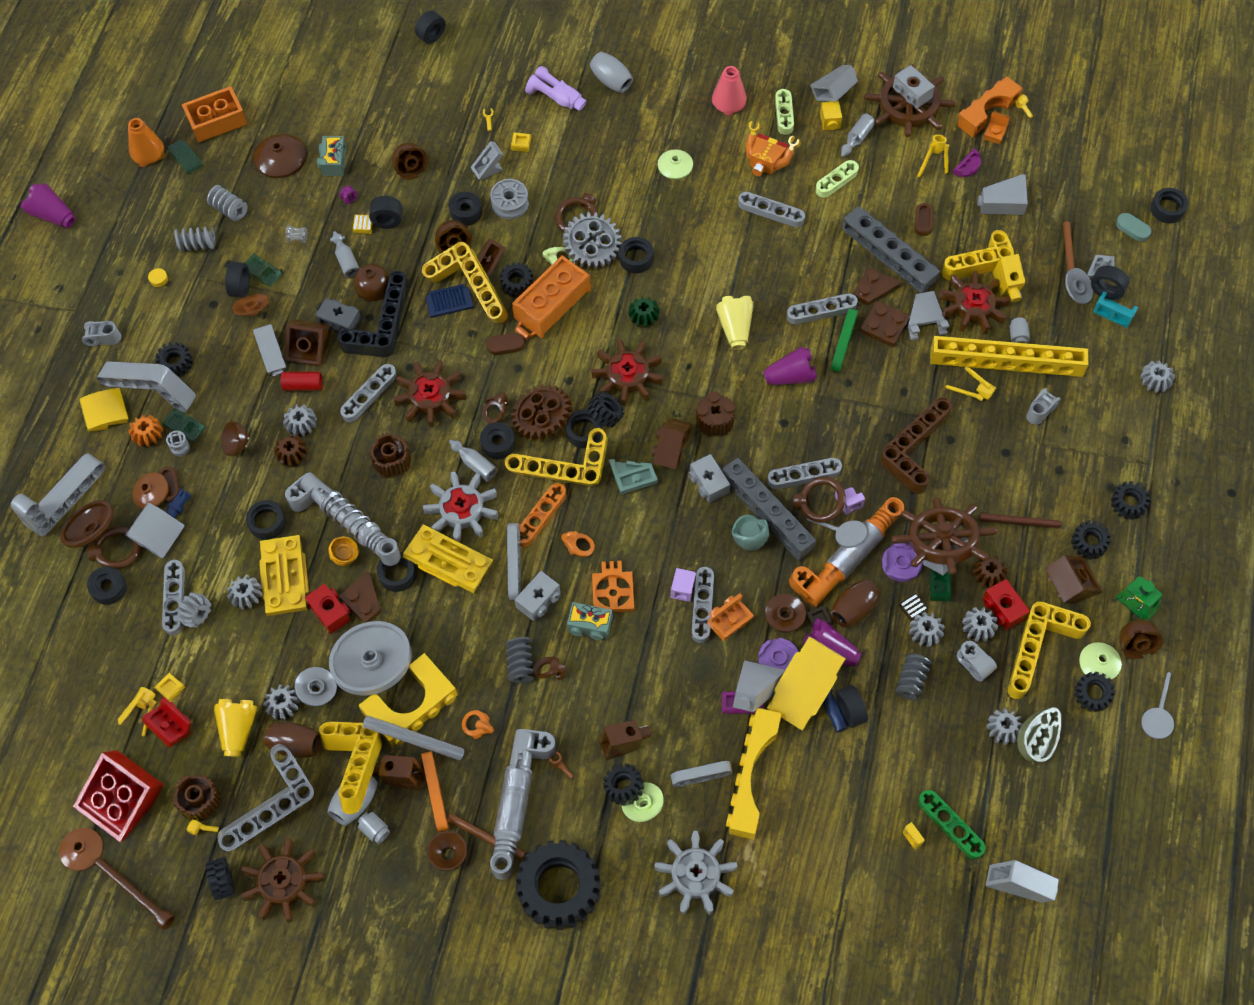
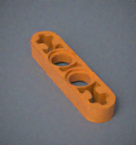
(544, 517)
(434, 791)

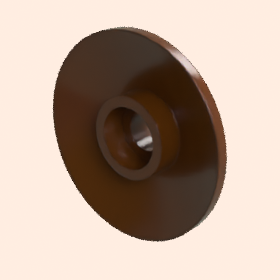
(785, 604)

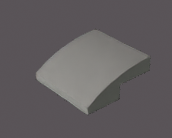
(155, 530)

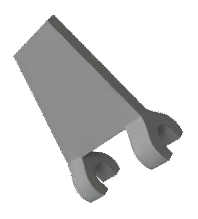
(926, 311)

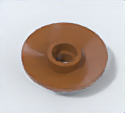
(250, 304)
(156, 491)
(85, 857)

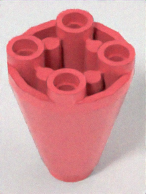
(729, 92)

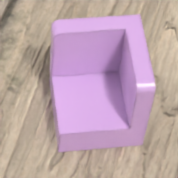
(853, 501)
(683, 585)

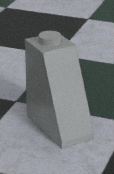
(834, 84)
(1004, 197)
(270, 350)
(756, 685)
(1022, 881)

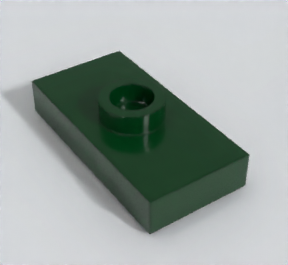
(940, 586)

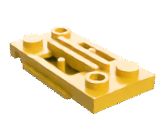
(447, 559)
(283, 575)
(806, 683)

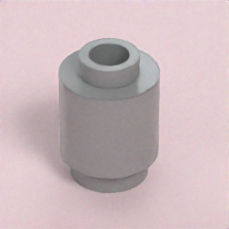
(1019, 331)
(373, 827)

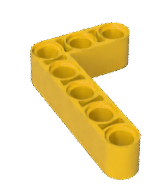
(473, 276)
(564, 467)
(1034, 642)
(365, 751)

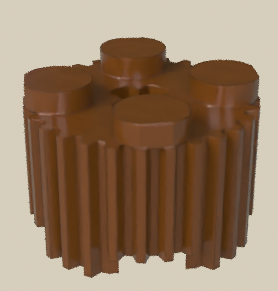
(715, 414)
(390, 455)
(197, 808)

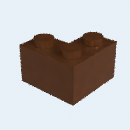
(672, 438)

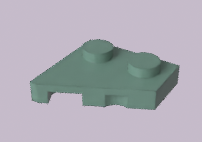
(632, 475)

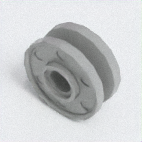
(509, 198)

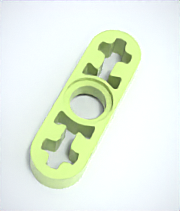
(784, 117)
(833, 185)

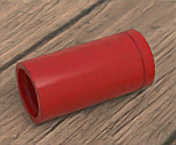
(301, 381)

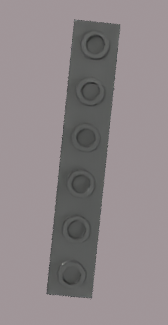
(890, 250)
(768, 507)

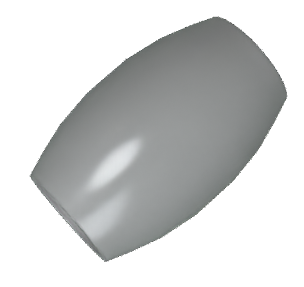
(611, 72)
(338, 815)

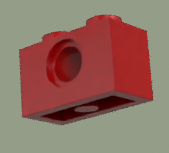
(1004, 593)
(333, 618)

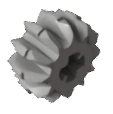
(1157, 376)
(299, 420)
(250, 596)
(193, 610)
(972, 624)
(918, 629)
(284, 708)
(999, 731)

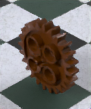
(541, 412)

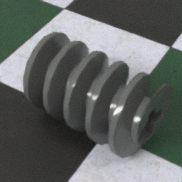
(518, 660)
(912, 676)

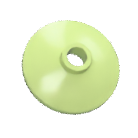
(675, 164)
(1090, 661)
(652, 797)

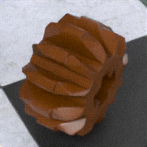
(290, 450)
(989, 578)

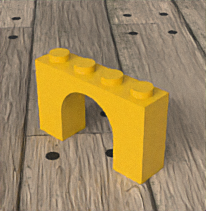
(437, 694)

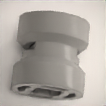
(178, 443)

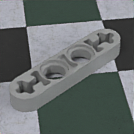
(770, 211)
(820, 305)
(365, 390)
(803, 470)
(514, 566)
(170, 597)
(700, 604)

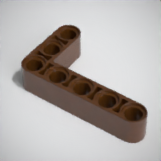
(913, 440)

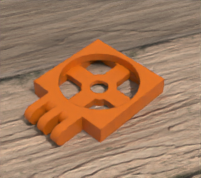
(611, 575)

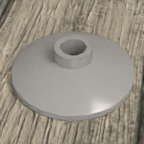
(1079, 286)
(318, 678)

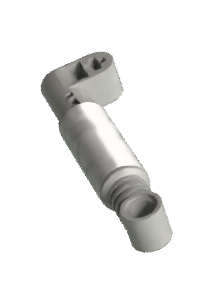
(515, 796)

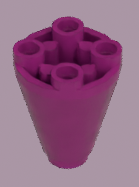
(47, 205)
(792, 369)
(834, 640)

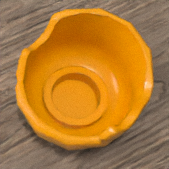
(343, 551)

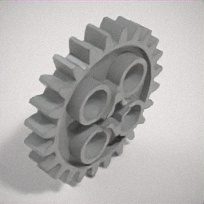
(602, 252)

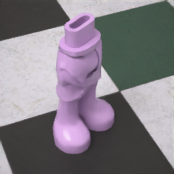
(561, 92)

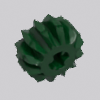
(643, 311)

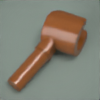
(559, 764)

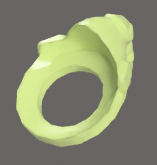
(550, 254)

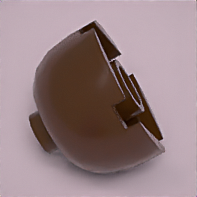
(409, 160)
(451, 233)
(371, 282)
(1140, 638)

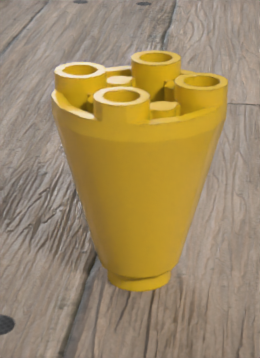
(234, 725)

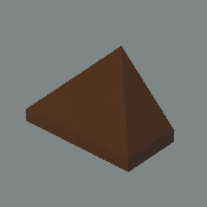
(490, 255)

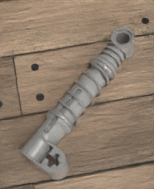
(333, 503)

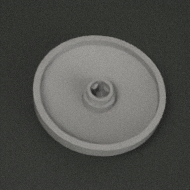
(370, 658)

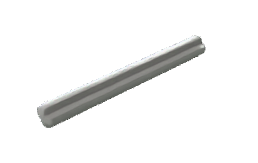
(413, 737)

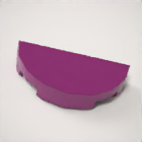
(969, 165)

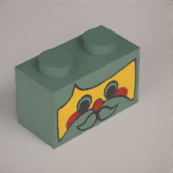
(332, 156)
(589, 621)

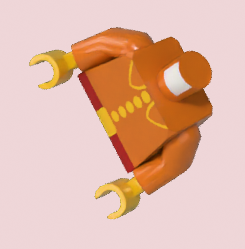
(767, 153)

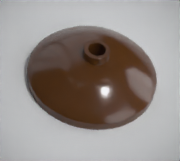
(279, 156)
(87, 524)

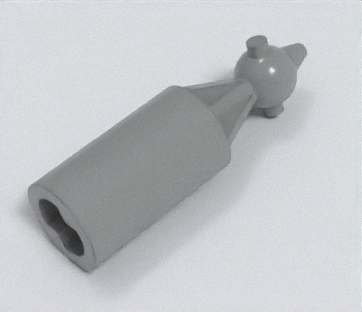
(858, 133)
(345, 256)
(475, 461)

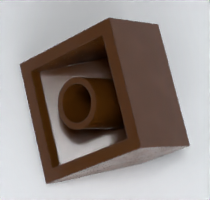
(306, 341)
(1073, 579)

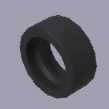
(1173, 195)
(636, 266)
(1113, 274)
(237, 279)
(581, 415)
(260, 507)
(401, 585)
(851, 706)

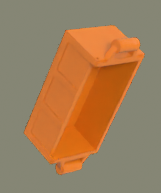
(550, 297)

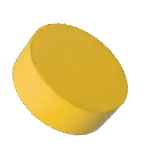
(158, 277)

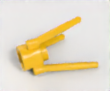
(937, 146)
(985, 388)
(142, 699)

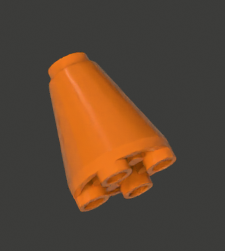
(143, 143)

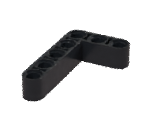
(387, 321)

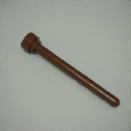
(163, 918)

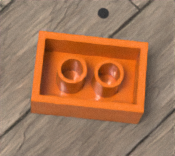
(214, 114)

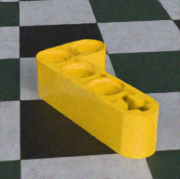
(964, 264)

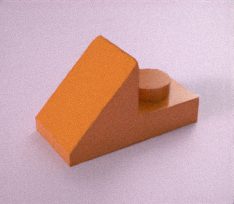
(996, 127)

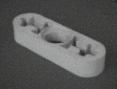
(701, 774)

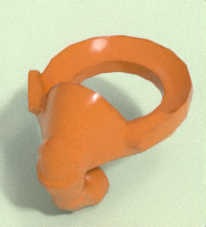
(570, 542)
(482, 725)

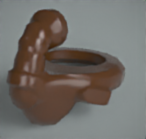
(501, 401)
(555, 668)

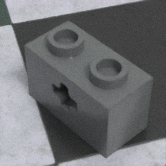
(338, 315)

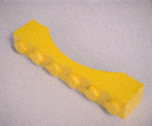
(745, 814)

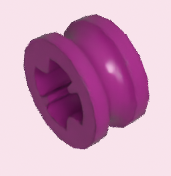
(348, 195)

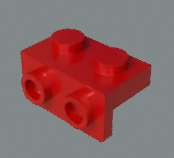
(168, 723)

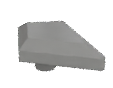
(1100, 260)

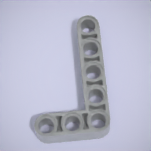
(151, 377)
(60, 499)
(271, 804)

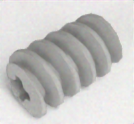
(227, 203)
(195, 240)

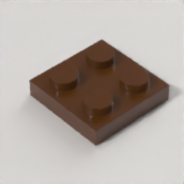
(885, 324)

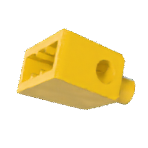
(1010, 276)

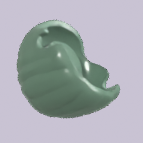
(750, 532)

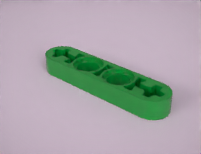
(844, 340)
(954, 821)

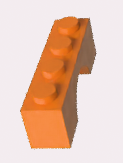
(1003, 95)

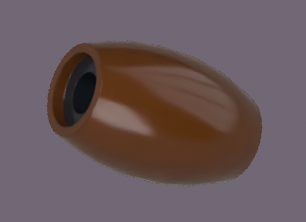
(855, 603)
(298, 738)

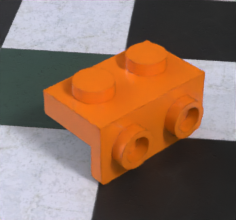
(729, 617)

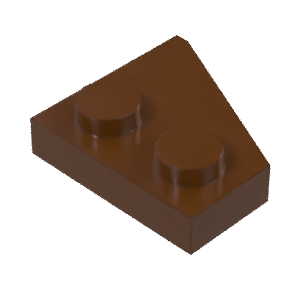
(874, 286)
(362, 598)

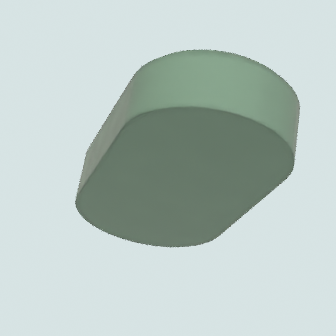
(1133, 227)

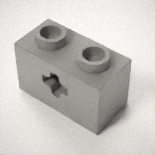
(709, 479)
(540, 586)

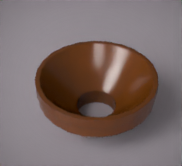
(234, 439)
(444, 841)

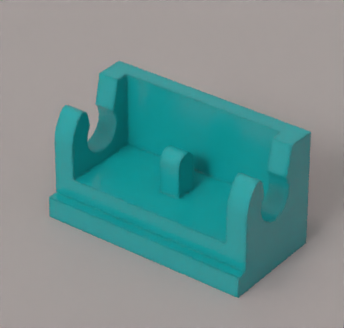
(1114, 311)

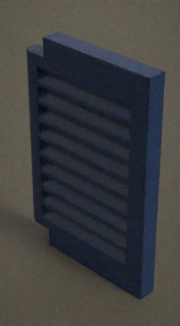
(449, 300)

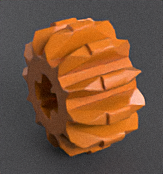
(145, 430)

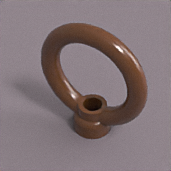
(586, 202)
(801, 500)
(95, 551)

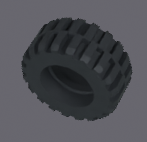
(558, 856)

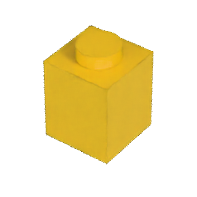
(831, 115)

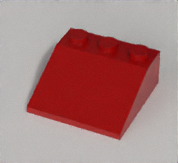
(117, 794)

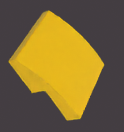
(103, 409)

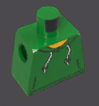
(1140, 598)

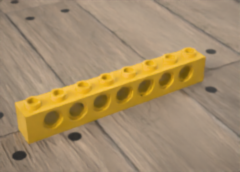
(1009, 356)

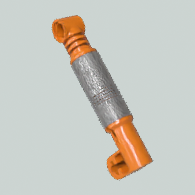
(845, 559)

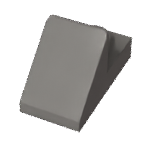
(487, 162)

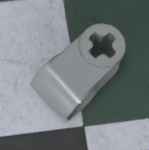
(101, 333)
(1043, 405)
(977, 661)

